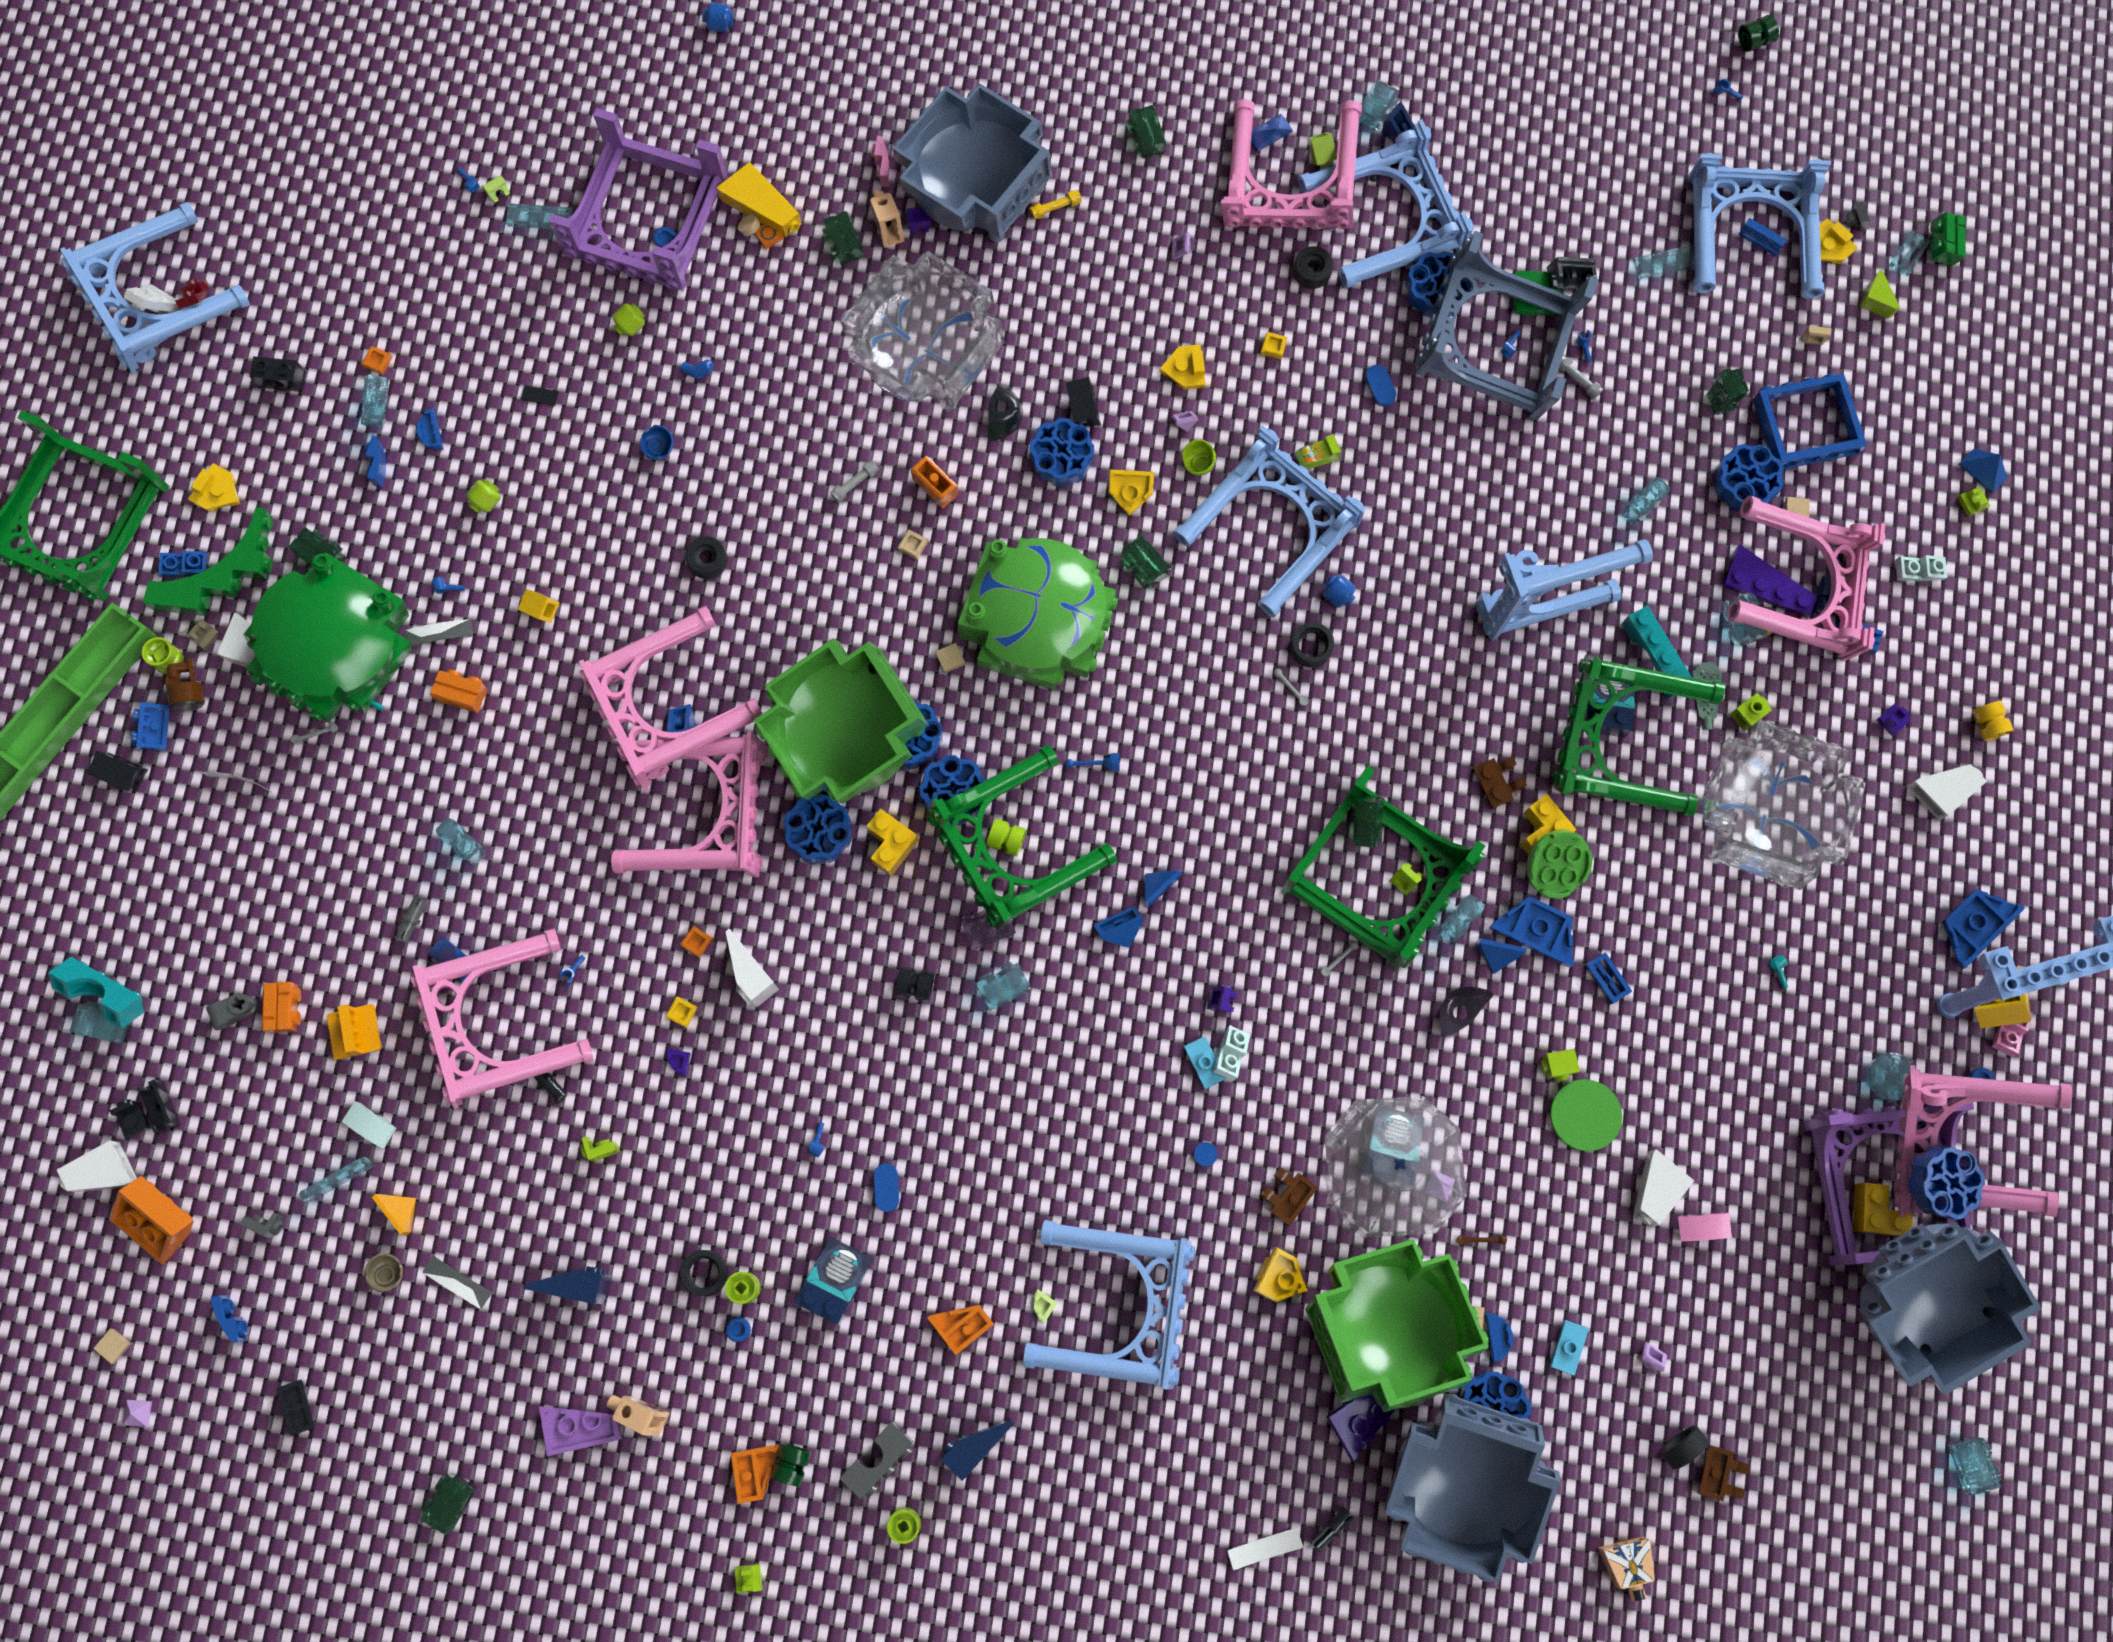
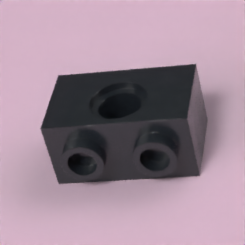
(277, 374)

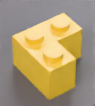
(1545, 818)
(895, 839)
(2004, 1012)
(1873, 1212)

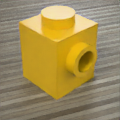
(538, 605)

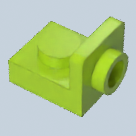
(602, 1150)

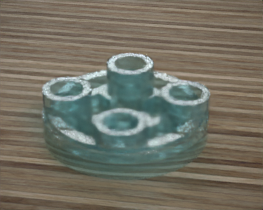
(1886, 1075)

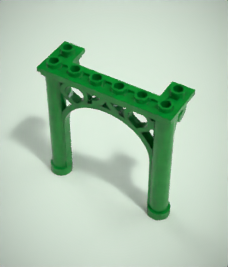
(1638, 679)
(1004, 908)

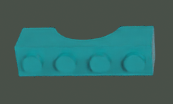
(1647, 632)
(76, 979)

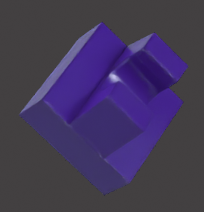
(918, 220)
(1894, 719)
(1220, 999)

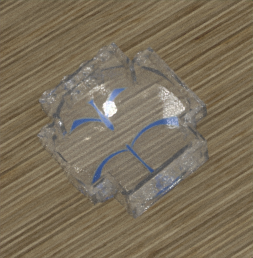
(923, 330)
(1781, 805)

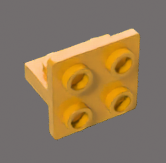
(354, 1031)

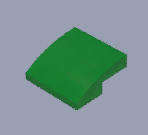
(1527, 309)

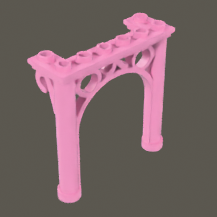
(1337, 214)
(1855, 544)
(607, 671)
(750, 755)
(505, 1072)
(1934, 1090)

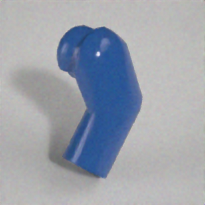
(699, 370)

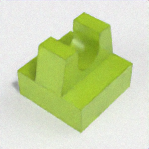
(493, 186)
(1973, 501)
(1405, 879)
(748, 1578)

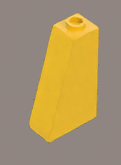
(754, 194)

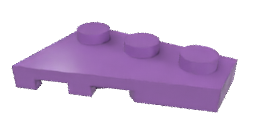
(576, 1429)

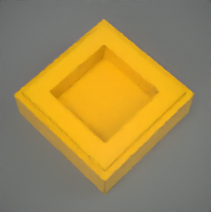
(1274, 345)
(681, 1012)

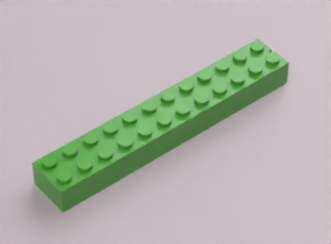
(67, 700)

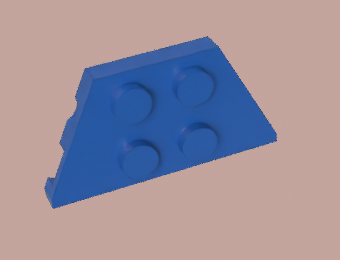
(1977, 924)
(1539, 929)

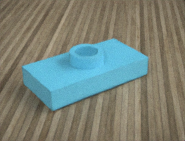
(1203, 1062)
(1569, 1347)

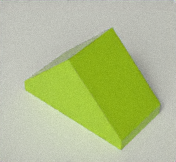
(1880, 297)

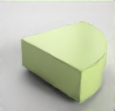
(1043, 1305)

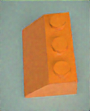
(151, 1219)

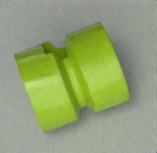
(161, 653)
(1006, 837)
(742, 1288)
(904, 1525)

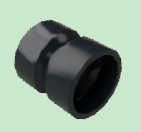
(915, 984)

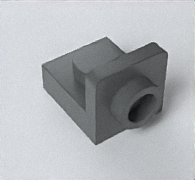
(262, 1226)

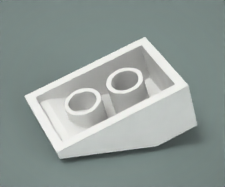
(752, 979)

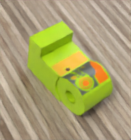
(1319, 453)

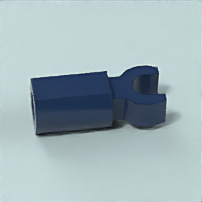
(1822, 594)

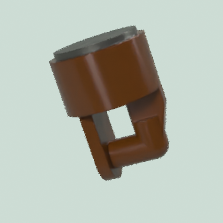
(183, 695)

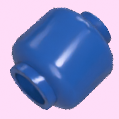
(718, 17)
(1339, 591)

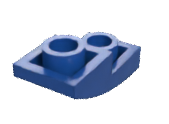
(376, 454)
(182, 565)
(233, 1327)

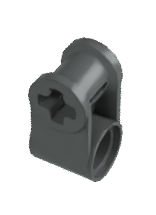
(229, 1011)

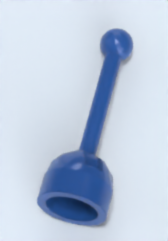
(1111, 762)

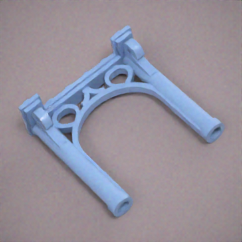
(1408, 150)
(1804, 185)
(138, 343)
(1265, 448)
(1513, 606)
(2006, 981)
(1110, 1365)

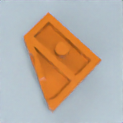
(961, 1326)
(753, 1471)

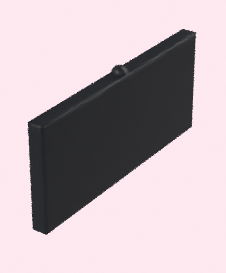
(540, 395)

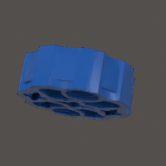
(1430, 270)
(1046, 452)
(1742, 466)
(928, 744)
(946, 780)
(797, 836)
(1938, 1182)
(1496, 1383)

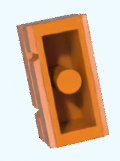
(934, 482)
(458, 691)
(280, 1007)

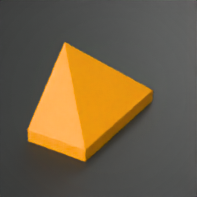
(397, 1210)

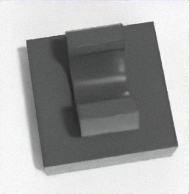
(1858, 217)

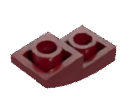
(192, 293)

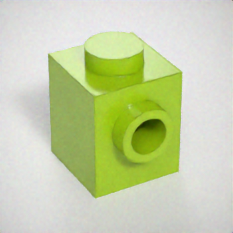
(1322, 149)
(1751, 711)
(1560, 1065)

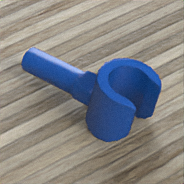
(1724, 86)
(471, 183)
(1584, 343)
(1508, 349)
(440, 587)
(570, 972)
(815, 1147)

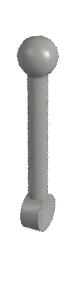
(1303, 701)
(297, 739)
(1326, 970)

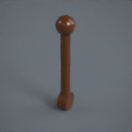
(1461, 1239)

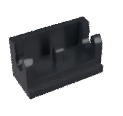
(1570, 272)
(1083, 402)
(116, 771)
(159, 1106)
(296, 1408)

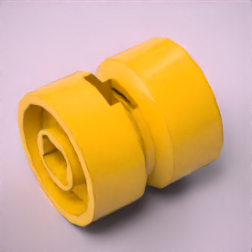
(1992, 721)

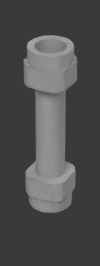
(1593, 390)
(840, 493)

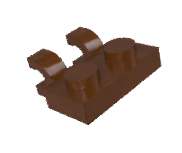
(1493, 783)
(1294, 1197)
(1716, 1473)

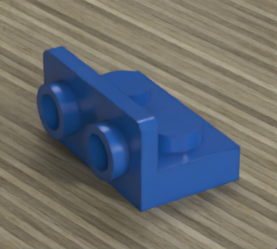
(151, 727)

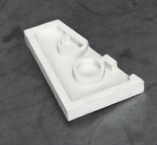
(151, 299)

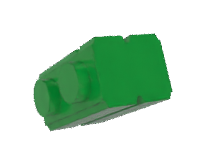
(1948, 238)

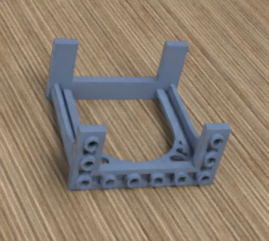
(1473, 266)

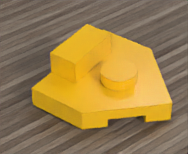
(1835, 242)
(1186, 367)
(1130, 488)
(214, 489)
(1279, 1276)

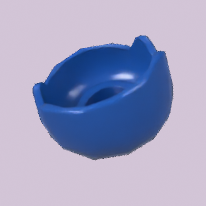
(657, 442)

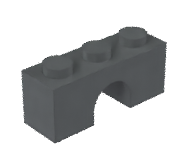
(863, 1478)

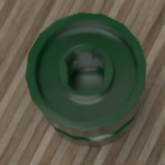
(1758, 33)
(791, 1465)

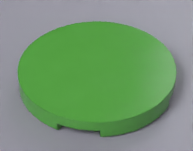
(1559, 863)
(1585, 1115)

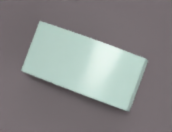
(1921, 569)
(1230, 1053)
(368, 1124)

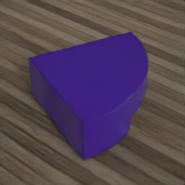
(678, 1060)

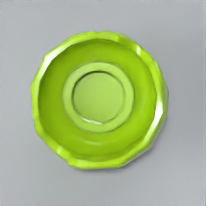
(1199, 457)

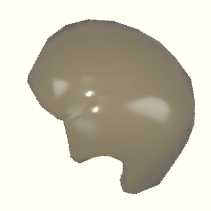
(383, 1272)

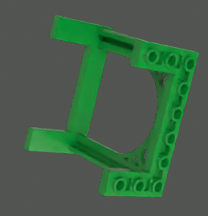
(17, 508)
(1453, 856)

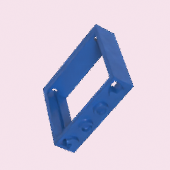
(1818, 454)

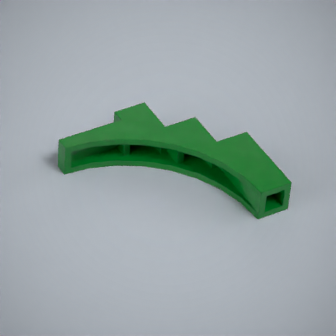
(222, 579)

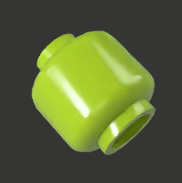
(628, 319)
(483, 496)

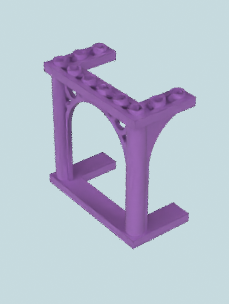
(670, 265)
(1832, 1175)

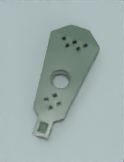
(1707, 668)

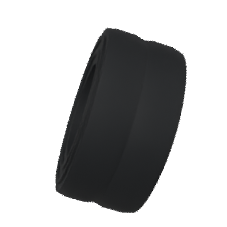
(1314, 255)
(706, 545)

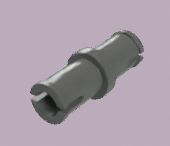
(411, 919)

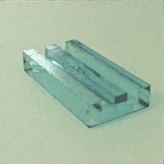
(1917, 240)

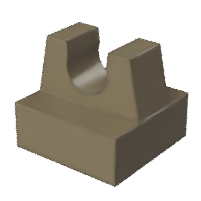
(203, 634)

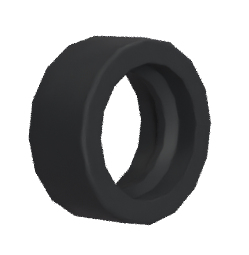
(1320, 630)
(722, 1273)
(1684, 1447)

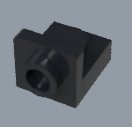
(130, 1118)

